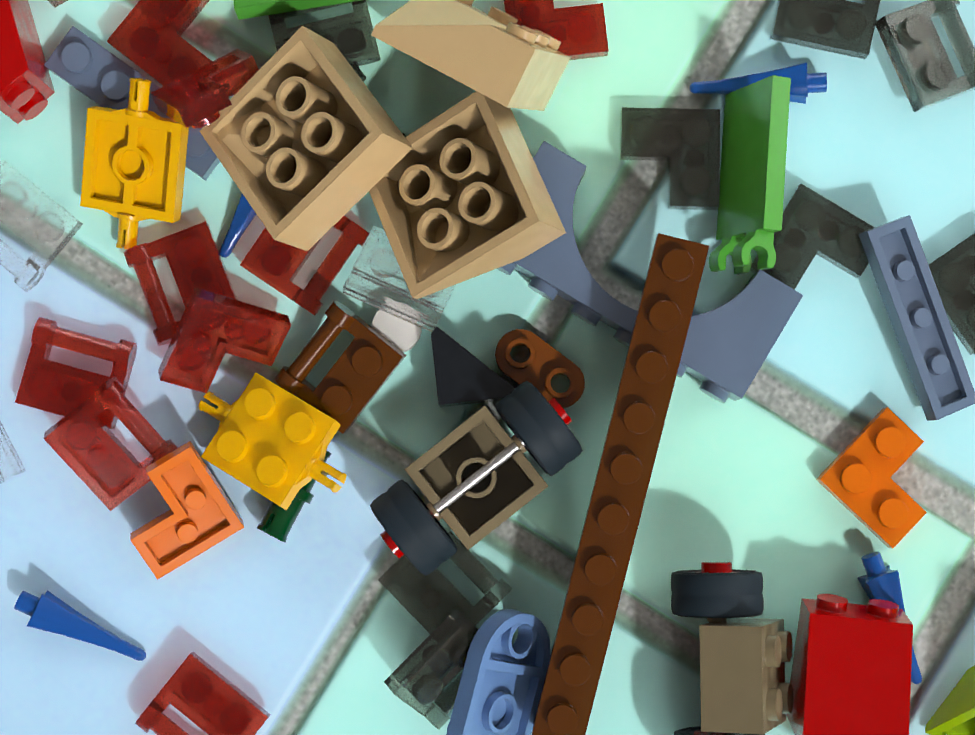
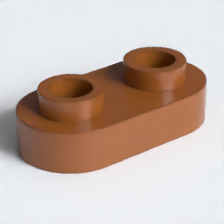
(540, 367)

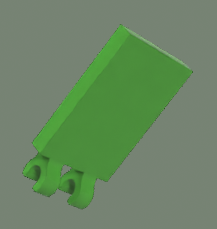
(752, 174)

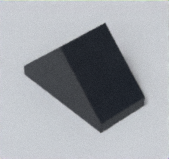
(462, 376)

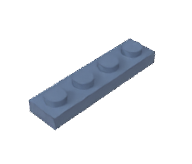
(106, 82)
(918, 318)

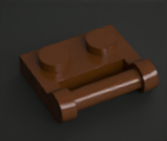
(353, 377)

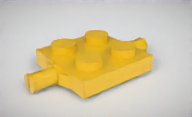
(134, 164)
(271, 441)

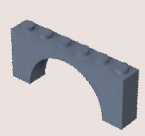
(721, 345)

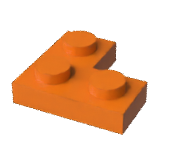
(863, 478)
(197, 514)

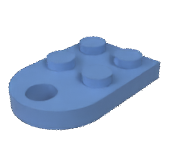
(500, 679)

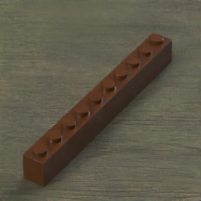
(620, 486)

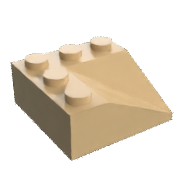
(478, 49)
(305, 140)
(464, 198)

